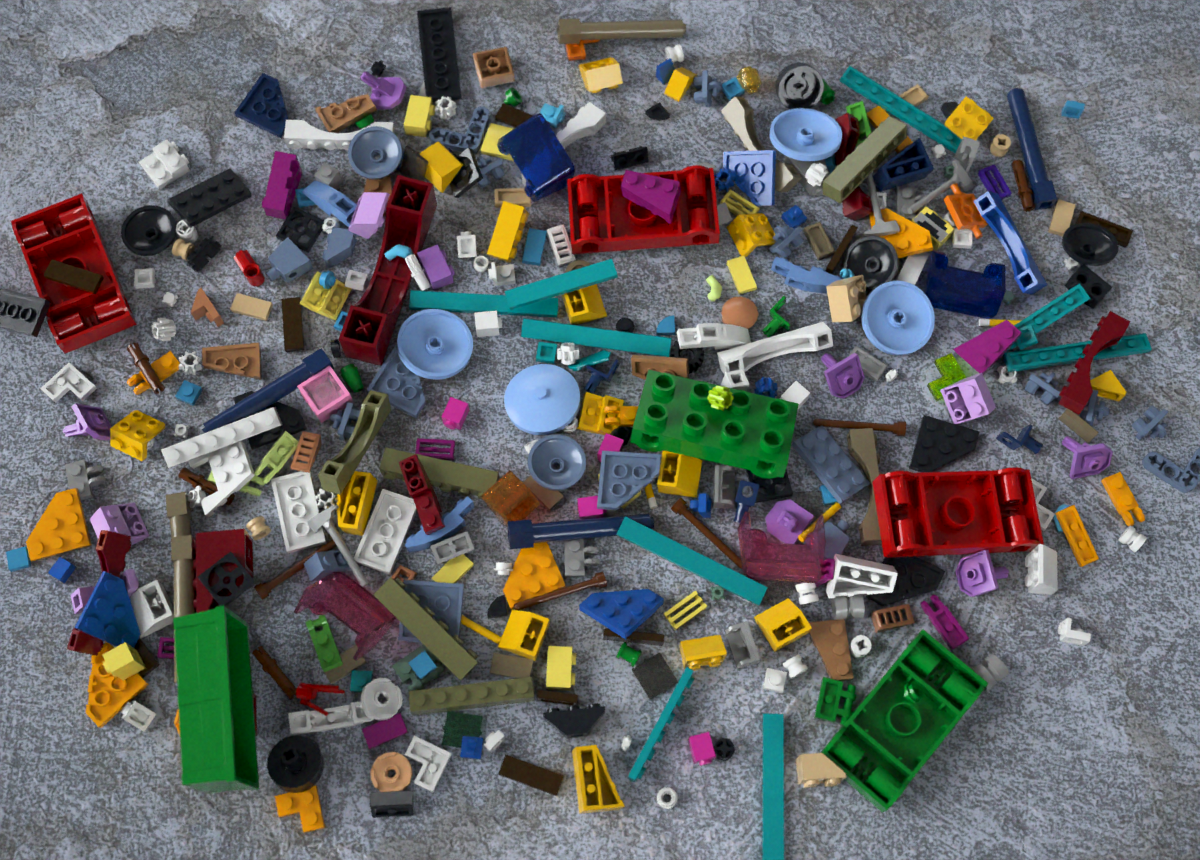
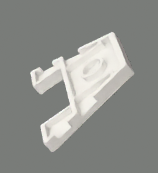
(230, 470)

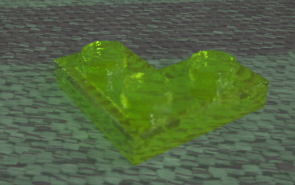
(950, 373)

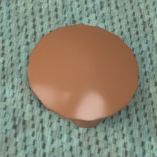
(739, 312)

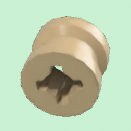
(1000, 150)
(182, 248)
(258, 528)

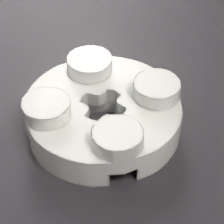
(373, 707)

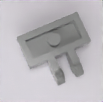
(904, 199)
(79, 478)
(574, 557)

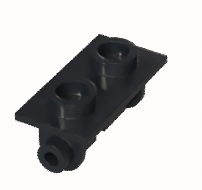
(631, 158)
(207, 248)

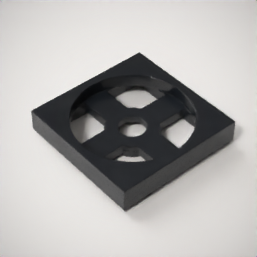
(472, 167)
(296, 213)
(786, 492)
(217, 567)

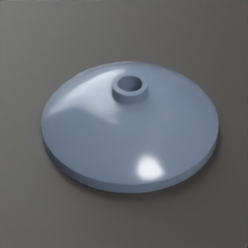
(374, 142)
(556, 451)

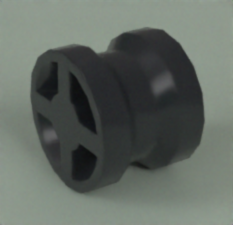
(726, 747)

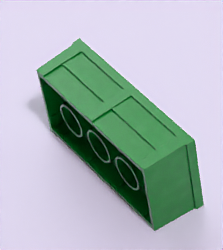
(215, 702)

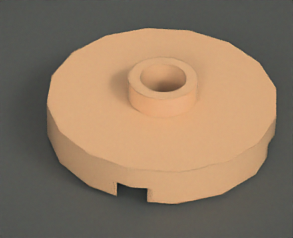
(386, 763)

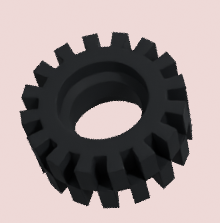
(695, 362)

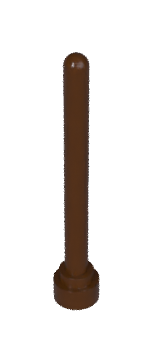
(897, 428)
(682, 509)
(597, 581)
(265, 588)

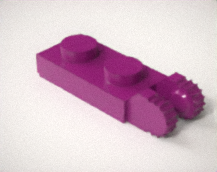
(945, 623)

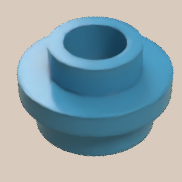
(327, 279)

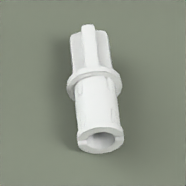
(417, 272)

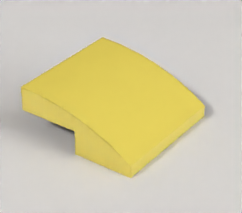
(491, 139)
(325, 301)

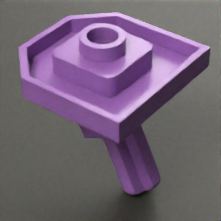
(386, 91)
(843, 376)
(90, 422)
(1087, 459)
(788, 521)
(977, 574)

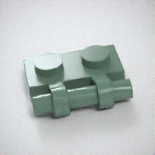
(406, 673)

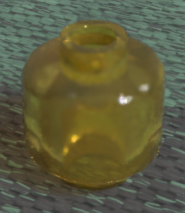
(749, 79)

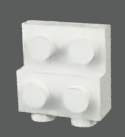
(165, 164)

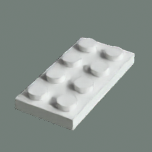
(295, 507)
(386, 531)

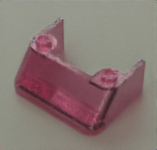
(779, 560)
(351, 606)

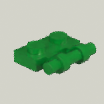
(829, 699)

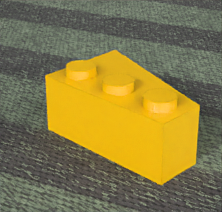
(508, 232)
(356, 503)
(593, 782)

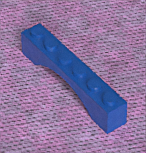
(1024, 267)

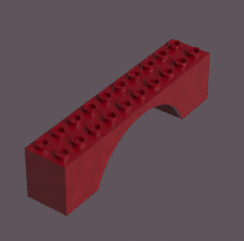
(375, 315)
(211, 548)

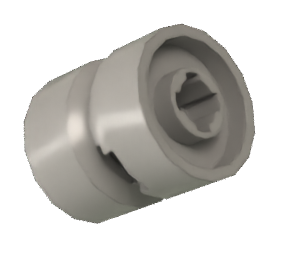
(847, 606)
(991, 671)

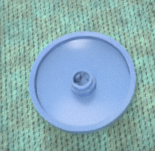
(805, 134)
(898, 318)
(434, 344)
(542, 399)

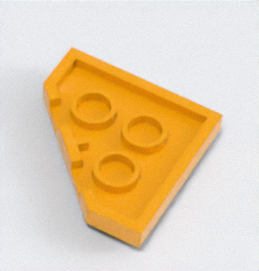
(911, 238)
(60, 527)
(533, 575)
(107, 692)

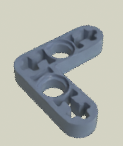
(464, 139)
(1180, 474)

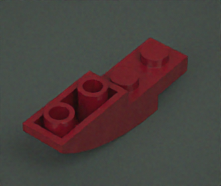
(422, 494)

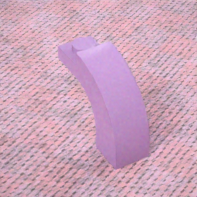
(82, 595)

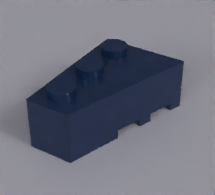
(904, 168)

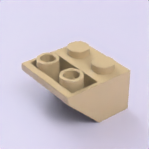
(846, 298)
(817, 769)

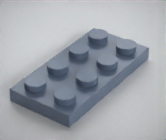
(830, 464)

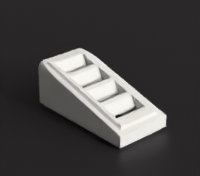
(557, 234)

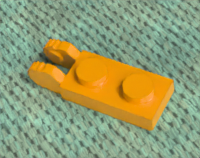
(163, 368)
(626, 415)
(1122, 498)

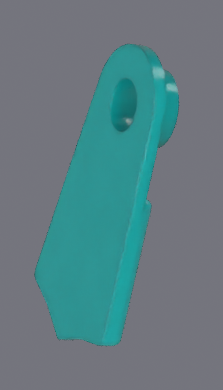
(590, 360)

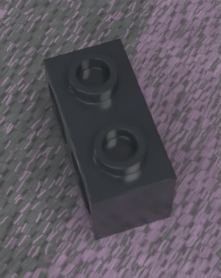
(1091, 283)

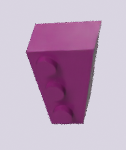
(281, 186)
(652, 192)
(989, 346)

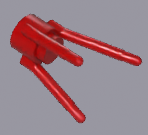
(309, 691)

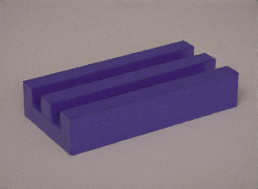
(991, 184)

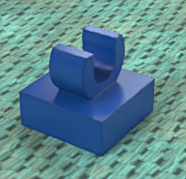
(794, 217)
(702, 506)
(471, 747)

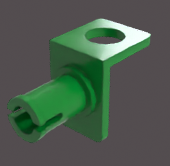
(777, 321)

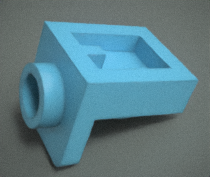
(553, 114)

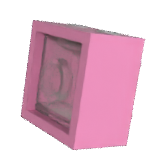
(325, 393)

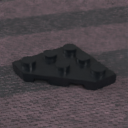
(291, 422)
(940, 444)
(913, 579)

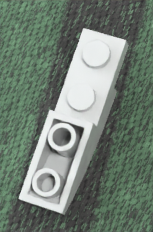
(713, 334)

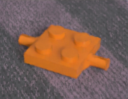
(965, 211)

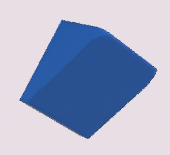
(664, 71)
(62, 570)

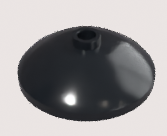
(145, 223)
(1090, 244)
(870, 250)

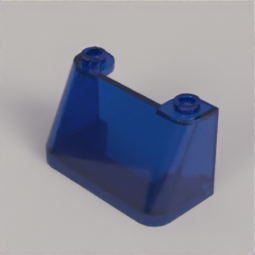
(538, 157)
(964, 289)

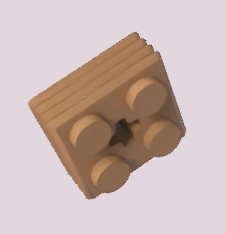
(495, 58)

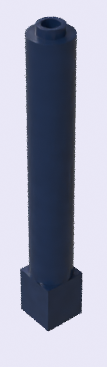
(1042, 189)
(271, 392)
(525, 533)

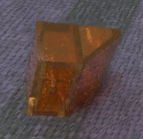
(510, 499)

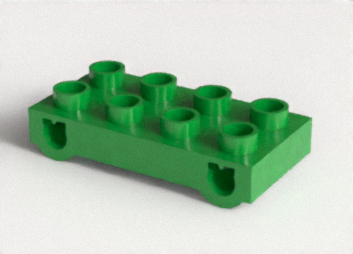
(748, 435)
(892, 737)

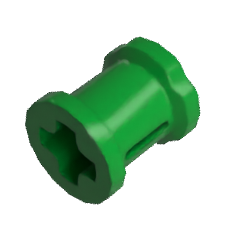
(628, 654)

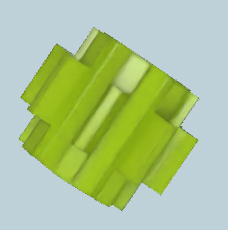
(720, 397)

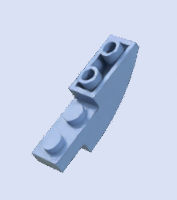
(331, 201)
(800, 278)
(453, 524)

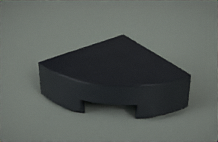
(657, 112)
(335, 348)
(622, 433)
(497, 608)

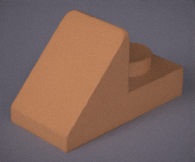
(203, 306)

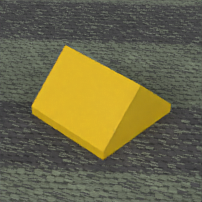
(441, 165)

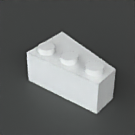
(860, 577)

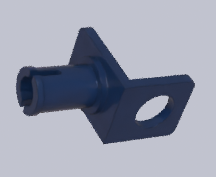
(597, 376)
(1023, 439)
(744, 502)

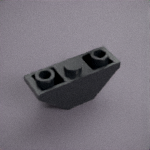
(574, 721)

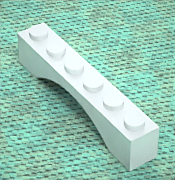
(585, 123)
(303, 135)
(800, 340)
(221, 437)

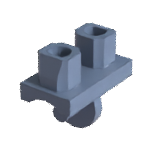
(709, 86)
(494, 168)
(783, 237)
(1049, 392)
(1100, 410)
(1154, 416)
(345, 429)

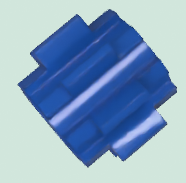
(724, 174)
(766, 387)

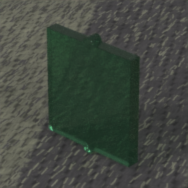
(460, 725)

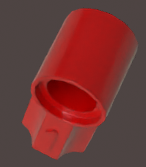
(249, 268)

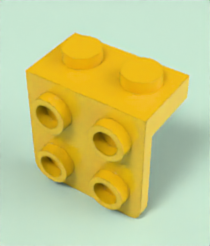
(968, 120)
(750, 231)
(134, 433)

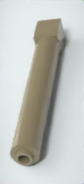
(572, 30)
(179, 515)
(184, 574)

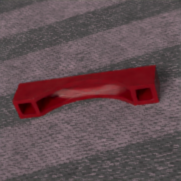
(857, 203)
(1079, 389)
(111, 552)

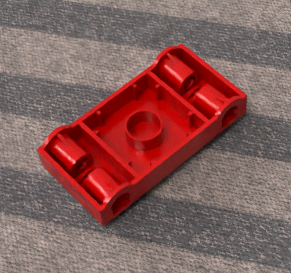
(610, 222)
(72, 236)
(956, 512)

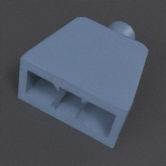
(288, 262)
(835, 538)

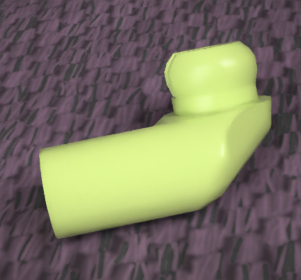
(716, 288)

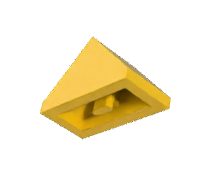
(679, 83)
(1108, 386)

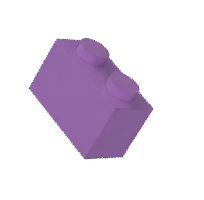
(436, 268)

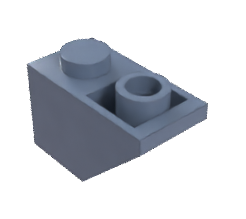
(340, 246)
(325, 563)

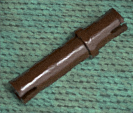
(1024, 192)
(142, 362)
(200, 480)
(270, 666)

